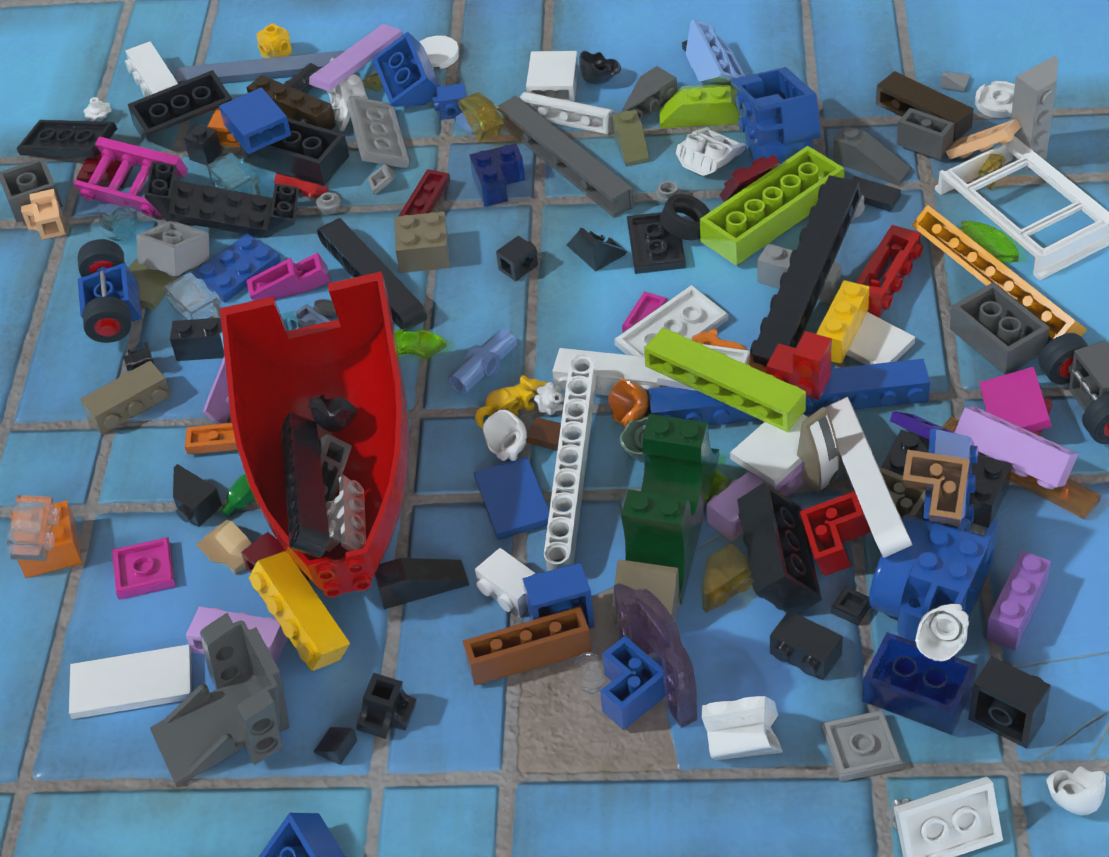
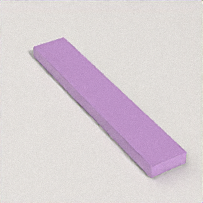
(354, 57)

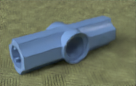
(482, 361)

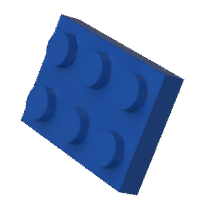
(236, 264)

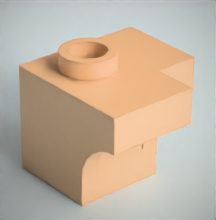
(44, 214)

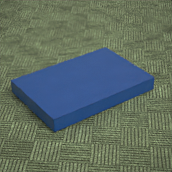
(512, 498)

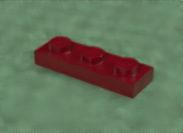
(426, 193)

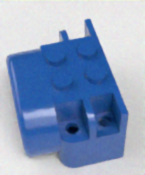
(776, 113)
(938, 569)

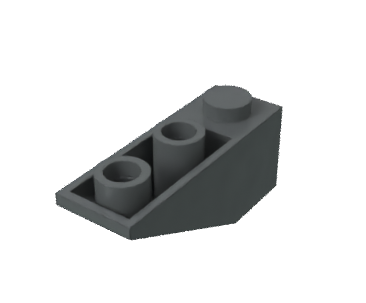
(651, 92)

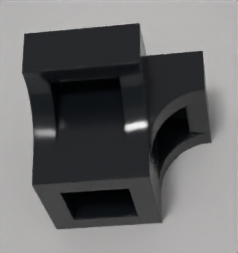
(385, 706)

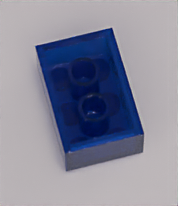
(917, 686)

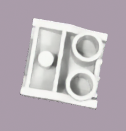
(707, 151)

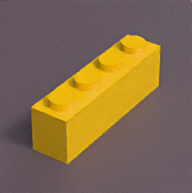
(299, 611)

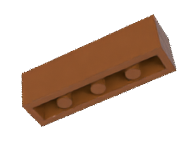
(527, 645)

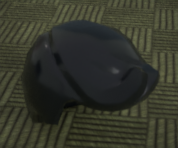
(596, 68)
(333, 413)

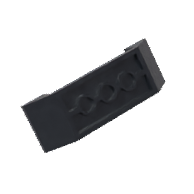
(220, 207)

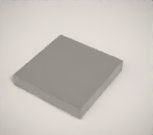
(861, 746)

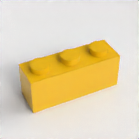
(845, 318)

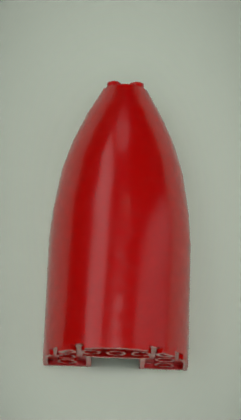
(343, 358)

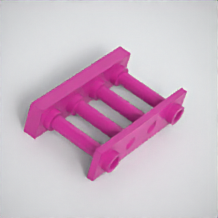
(129, 156)

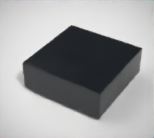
(851, 606)

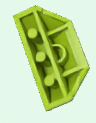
(700, 107)

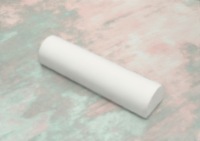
(570, 113)

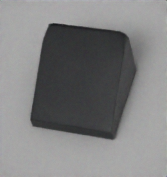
(336, 744)

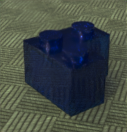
(495, 170)

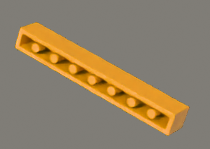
(990, 269)

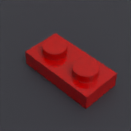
(309, 188)

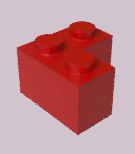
(804, 366)
(830, 526)

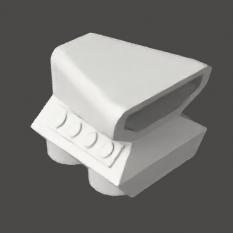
(741, 727)

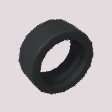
(677, 225)

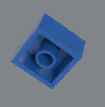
(557, 592)

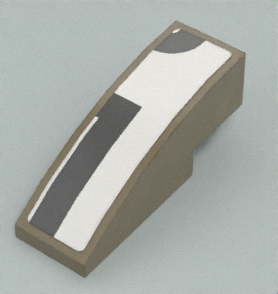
(819, 451)

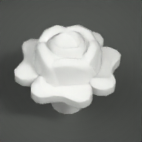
(97, 110)
(549, 398)

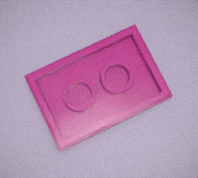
(1017, 399)

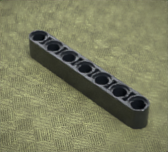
(360, 261)

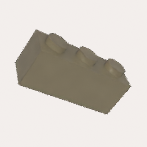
(125, 397)

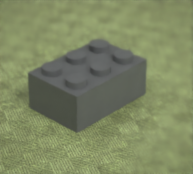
(999, 328)

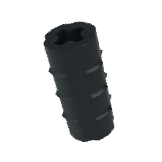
(301, 80)

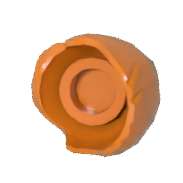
(628, 402)

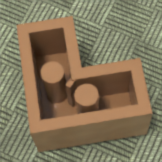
(944, 477)

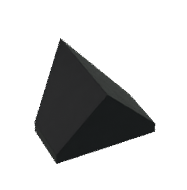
(595, 251)

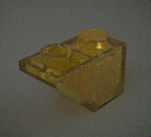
(725, 576)

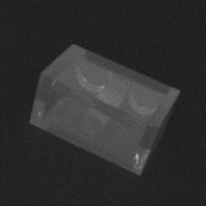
(193, 298)
(32, 528)

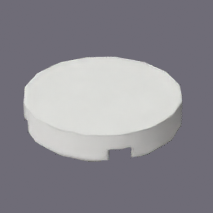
(441, 51)
(995, 99)

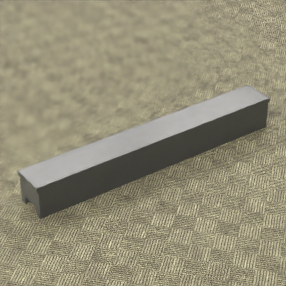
(566, 157)

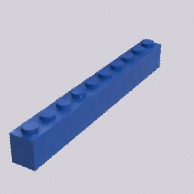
(864, 386)

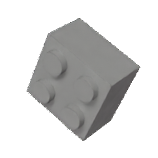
(173, 248)

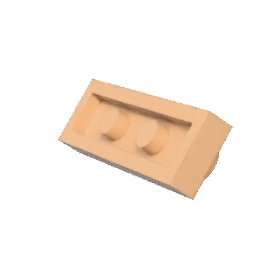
(983, 140)

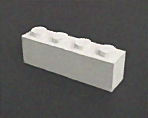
(148, 69)
(608, 370)

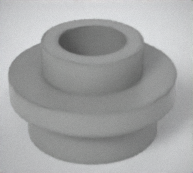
(666, 190)
(328, 203)

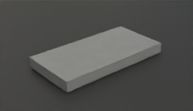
(377, 132)

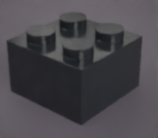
(1009, 701)

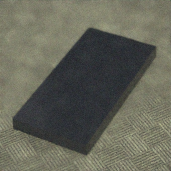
(65, 138)

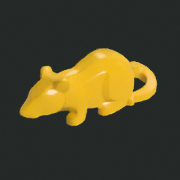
(510, 399)

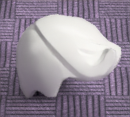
(505, 434)
(942, 632)
(1077, 791)

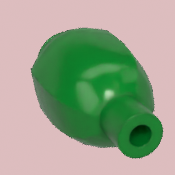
(238, 496)

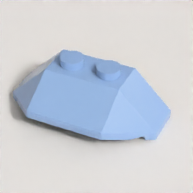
(710, 55)

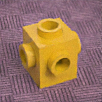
(274, 42)

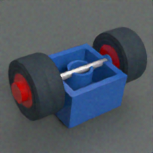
(106, 291)

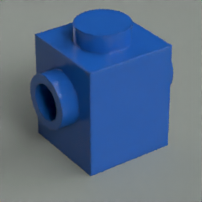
(447, 100)

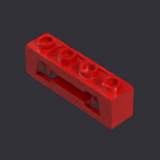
(904, 248)

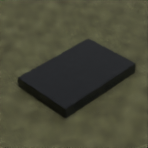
(653, 246)

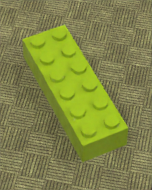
(767, 206)

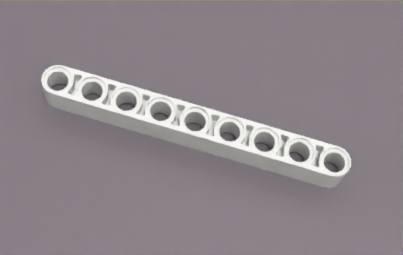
(577, 402)
(868, 480)

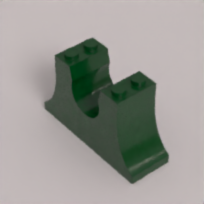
(668, 512)

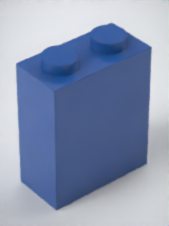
(255, 120)

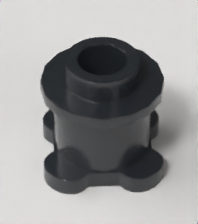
(138, 357)

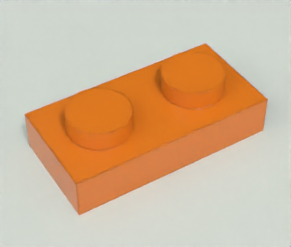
(210, 438)

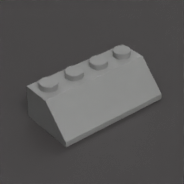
(1034, 105)

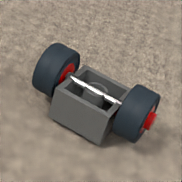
(1087, 371)

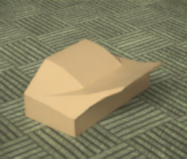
(225, 546)

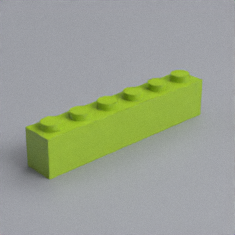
(725, 379)

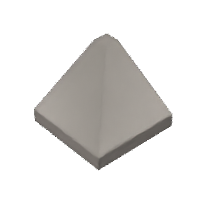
(954, 81)
(381, 178)

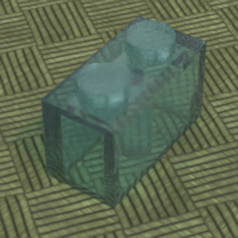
(233, 175)

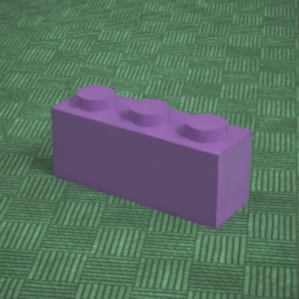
(1018, 600)

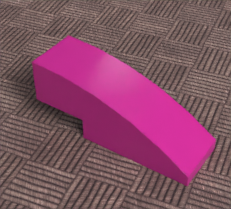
(289, 278)

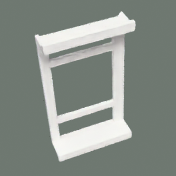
(1057, 255)

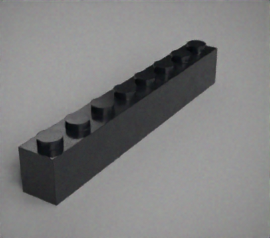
(808, 267)

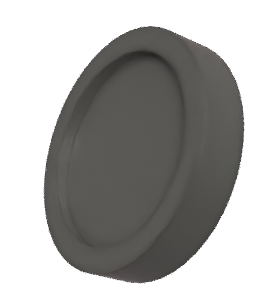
(324, 307)

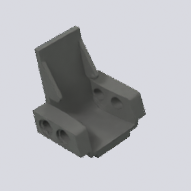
(240, 713)

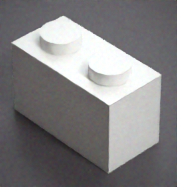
(502, 580)

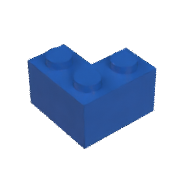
(634, 683)

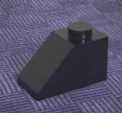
(194, 497)

